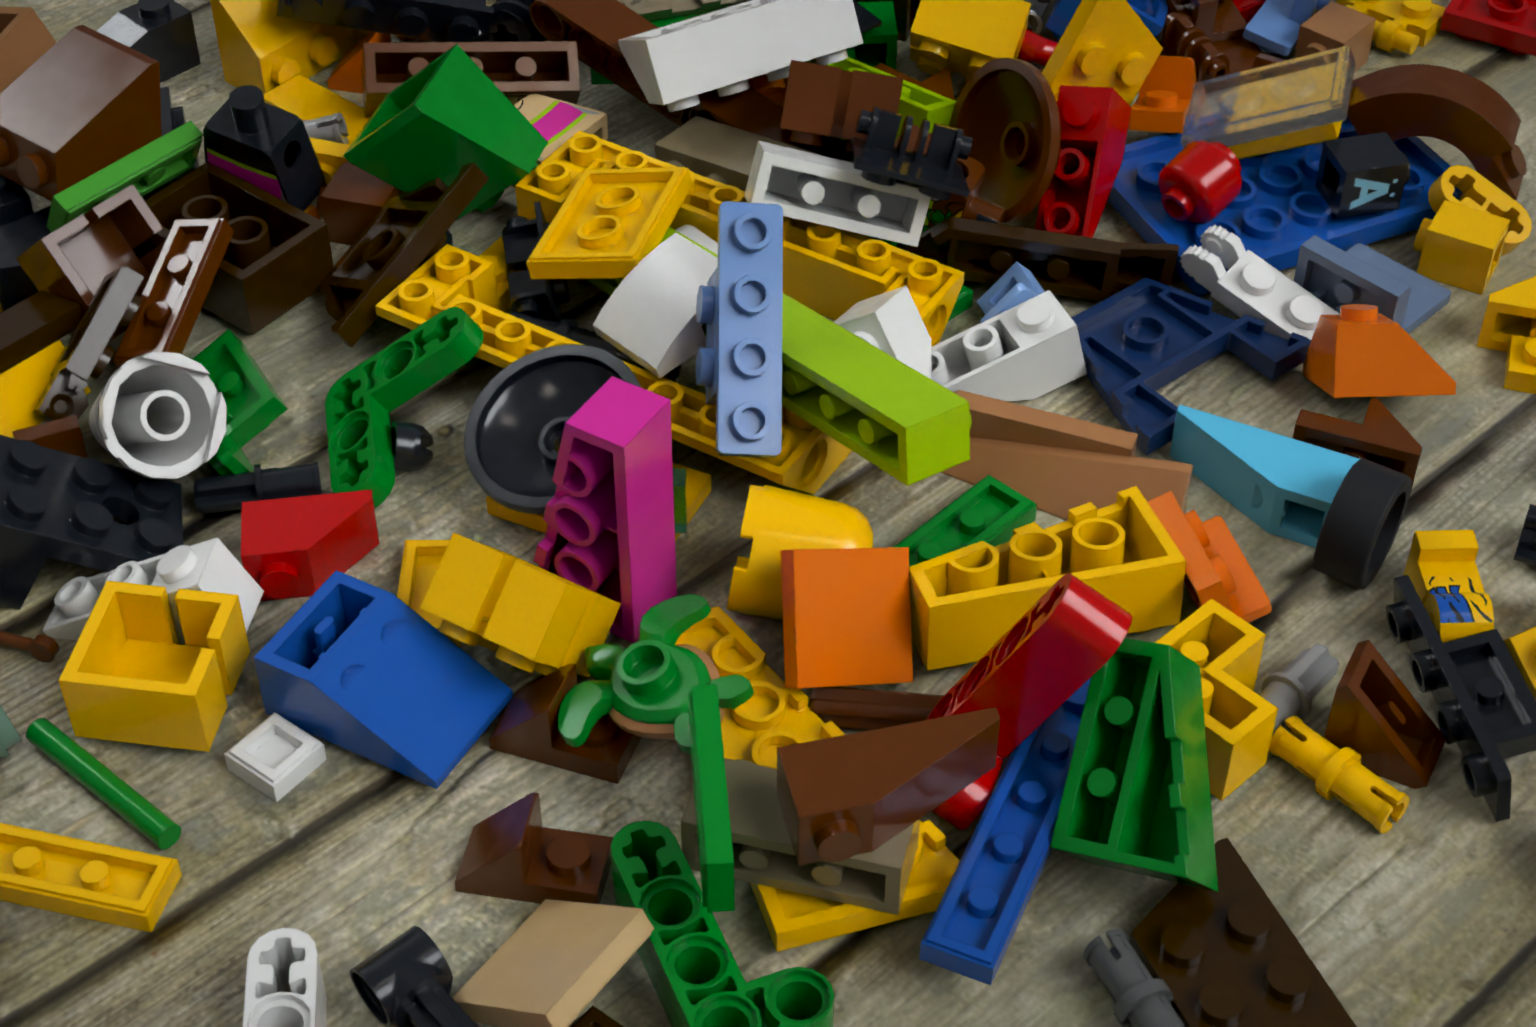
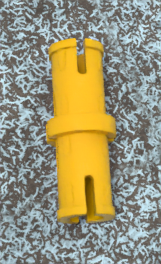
(1339, 774)

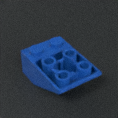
(378, 681)

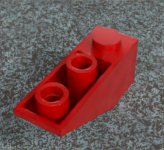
(1089, 159)

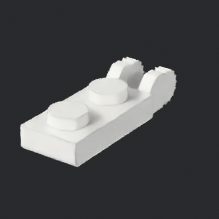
(1252, 285)

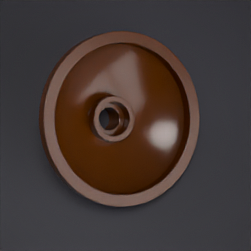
(1013, 132)

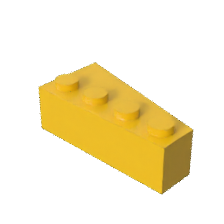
(982, 590)

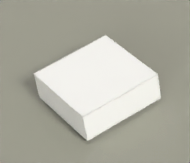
(275, 757)

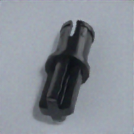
(229, 491)

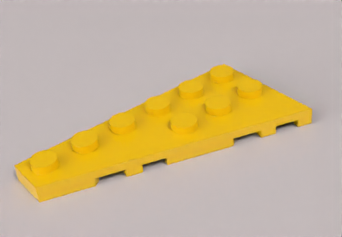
(782, 718)

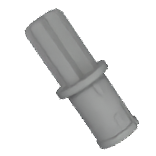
(1299, 683)

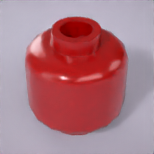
(1200, 182)

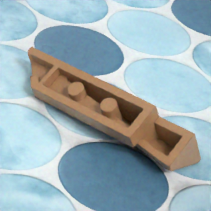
(1061, 458)

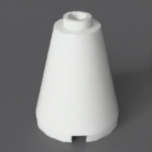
(159, 415)

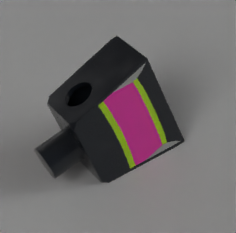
(264, 147)

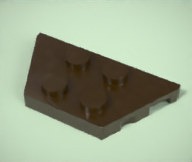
(392, 247)
(1233, 956)

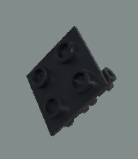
(884, 163)

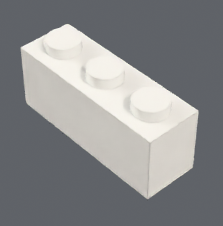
(835, 194)

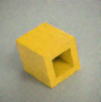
(1461, 246)

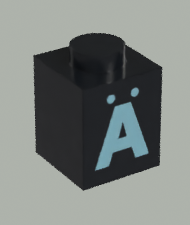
(1362, 174)

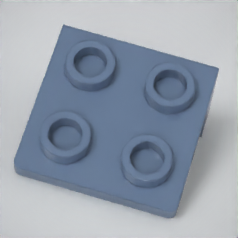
(1370, 279)

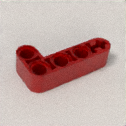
(1032, 675)

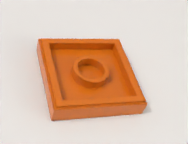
(846, 617)

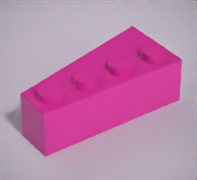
(615, 503)

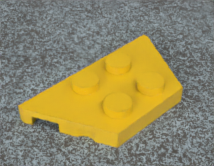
(1103, 48)

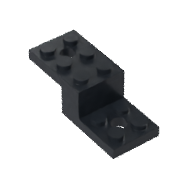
(66, 510)

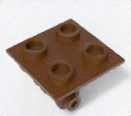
(1210, 57)

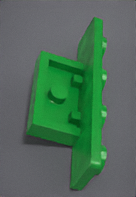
(248, 397)

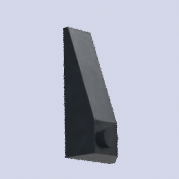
(159, 31)

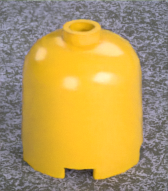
(787, 521)

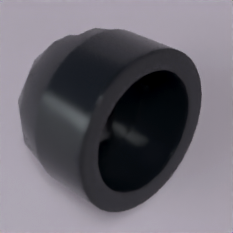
(410, 446)

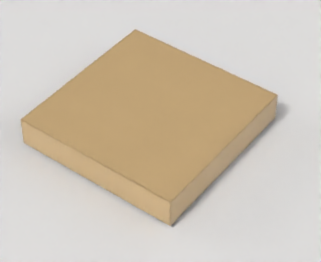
(554, 964)

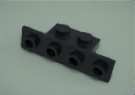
(1477, 695)

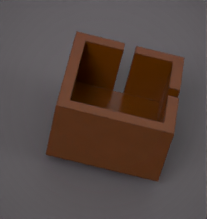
(829, 100)
(99, 246)

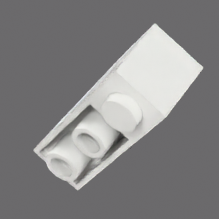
(1013, 353)
(194, 567)

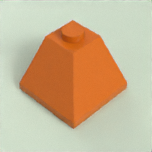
(1370, 357)

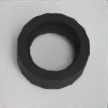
(1362, 523)

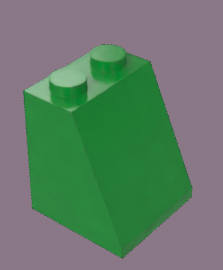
(442, 122)

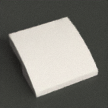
(655, 306)

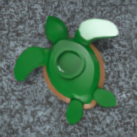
(649, 680)

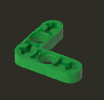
(366, 394)

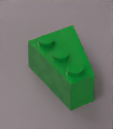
(1141, 771)

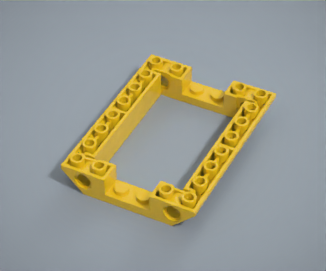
(821, 270)

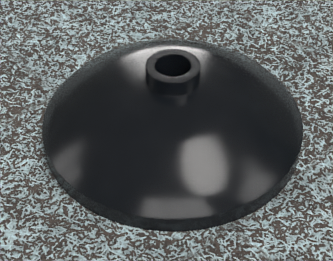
(521, 420)

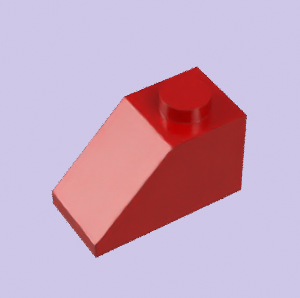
(303, 540)

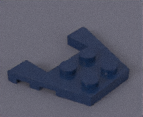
(1157, 335)

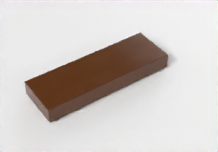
(176, 288)

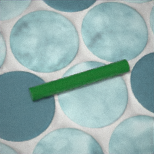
(103, 783)

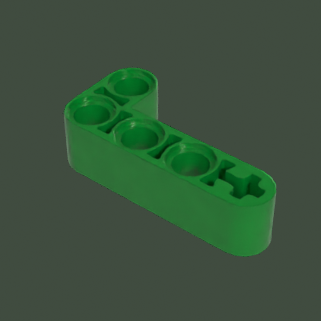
(692, 949)

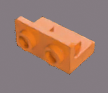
(1212, 561)

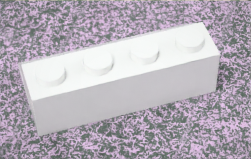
(736, 45)

